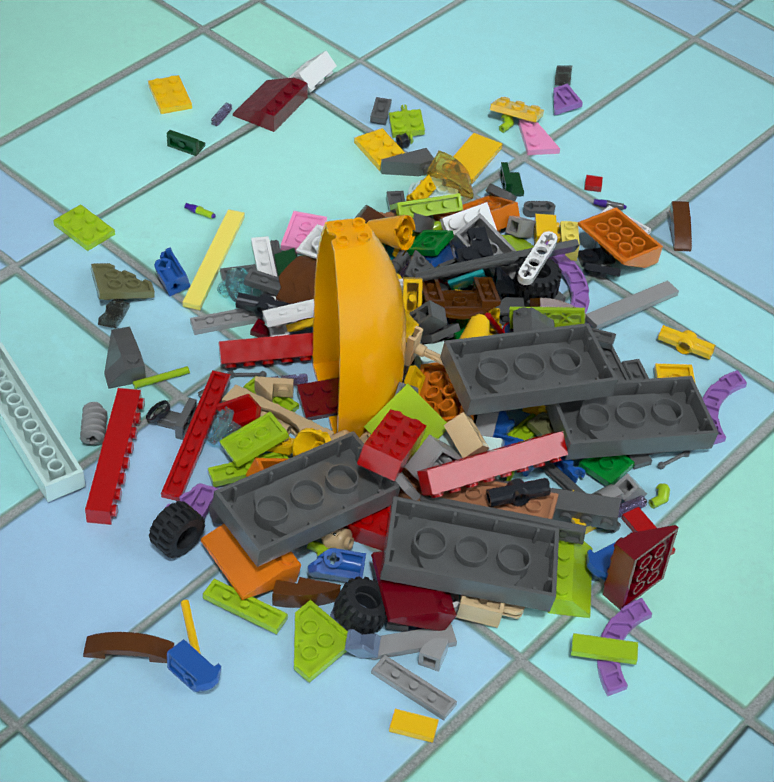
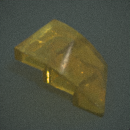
(452, 173)

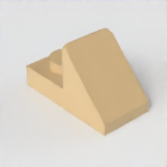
(270, 387)

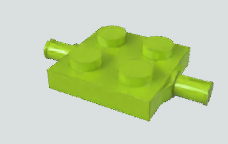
(407, 122)

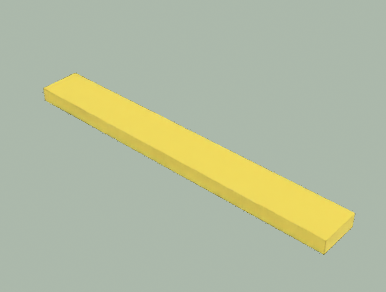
(213, 260)

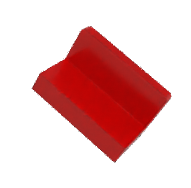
(244, 409)

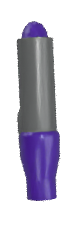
(605, 203)

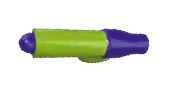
(199, 210)

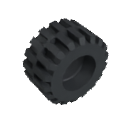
(545, 284)
(176, 529)
(354, 615)

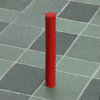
(493, 323)

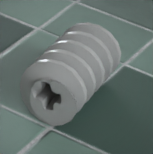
(93, 423)

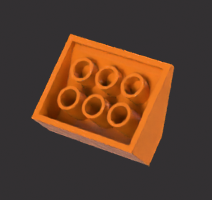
(499, 208)
(623, 238)
(439, 391)
(241, 571)

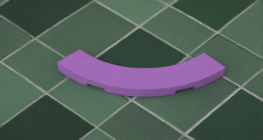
(576, 280)
(718, 393)
(618, 628)

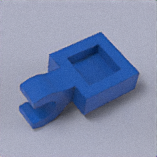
(567, 468)

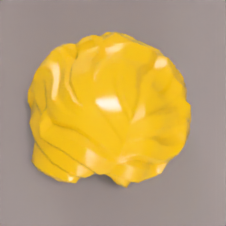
(308, 439)

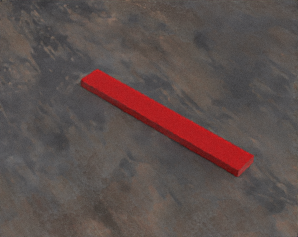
(195, 436)

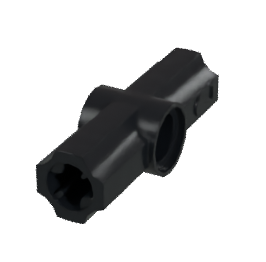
(257, 304)
(518, 492)

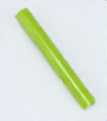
(161, 377)

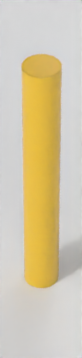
(189, 623)

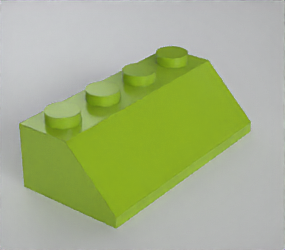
(573, 581)

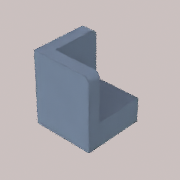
(362, 645)

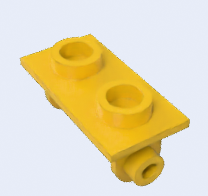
(423, 190)

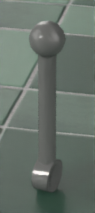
(261, 374)
(661, 465)

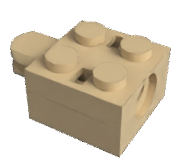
(486, 611)

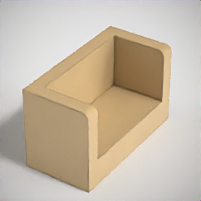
(466, 435)

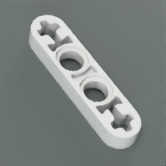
(540, 259)

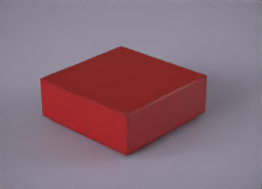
(593, 183)

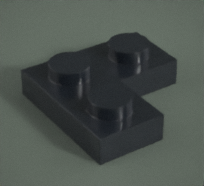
(478, 248)

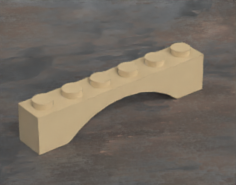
(282, 415)

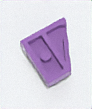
(565, 99)
(199, 498)

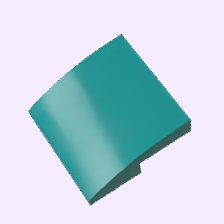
(466, 280)

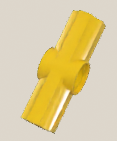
(686, 342)

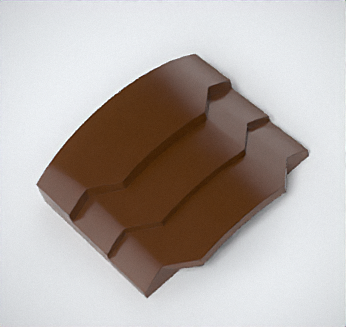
(297, 281)
(463, 303)

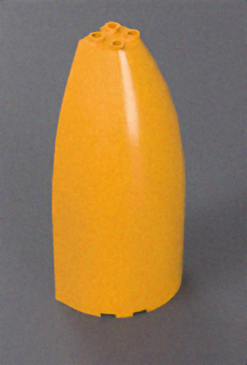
(357, 322)

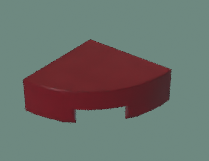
(259, 329)

